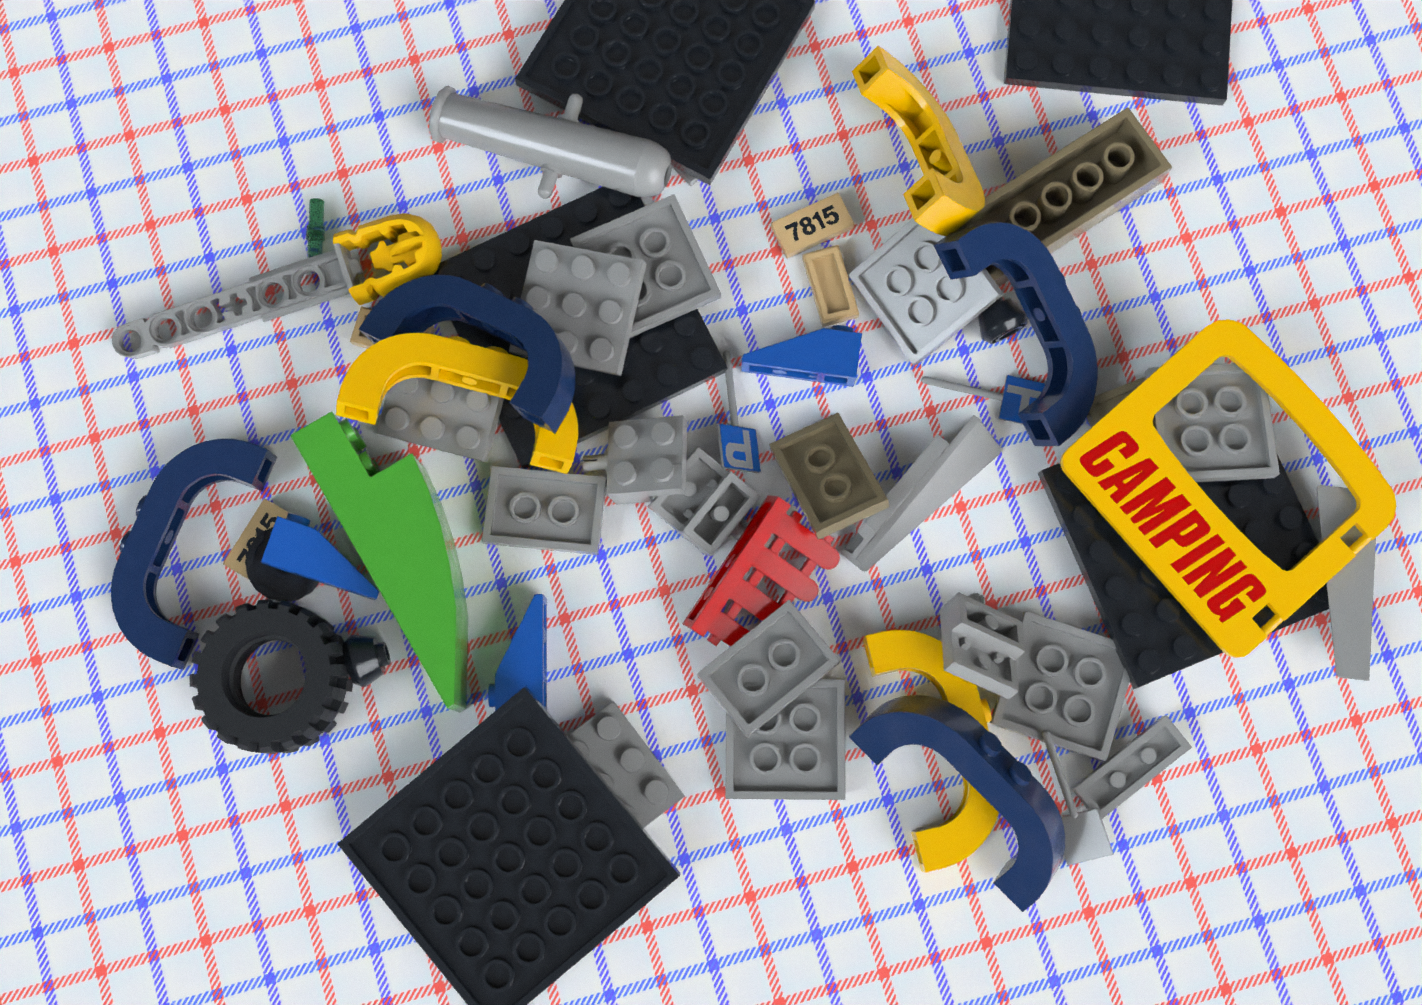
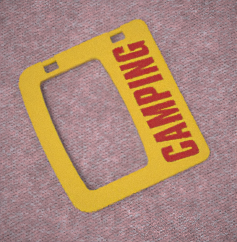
(1179, 529)

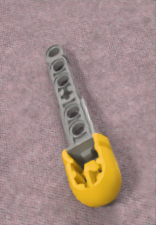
(413, 242)

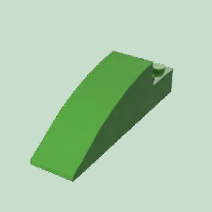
(403, 543)

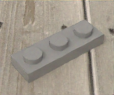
(1132, 767)

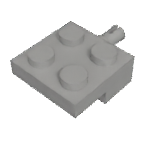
(643, 459)
(712, 504)
(981, 644)

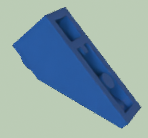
(818, 356)
(309, 554)
(525, 658)

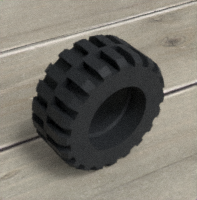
(221, 670)

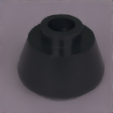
(1001, 320)
(365, 658)

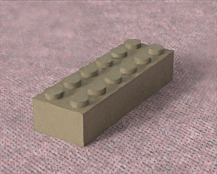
(1078, 185)

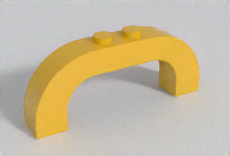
(950, 188)
(454, 363)
(975, 817)

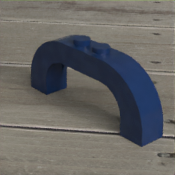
(431, 299)
(1052, 315)
(154, 534)
(990, 770)

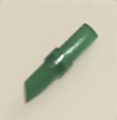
(315, 229)

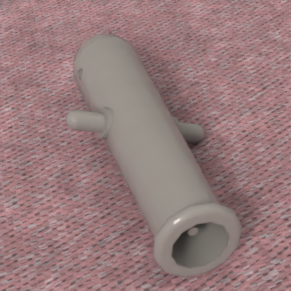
(553, 144)

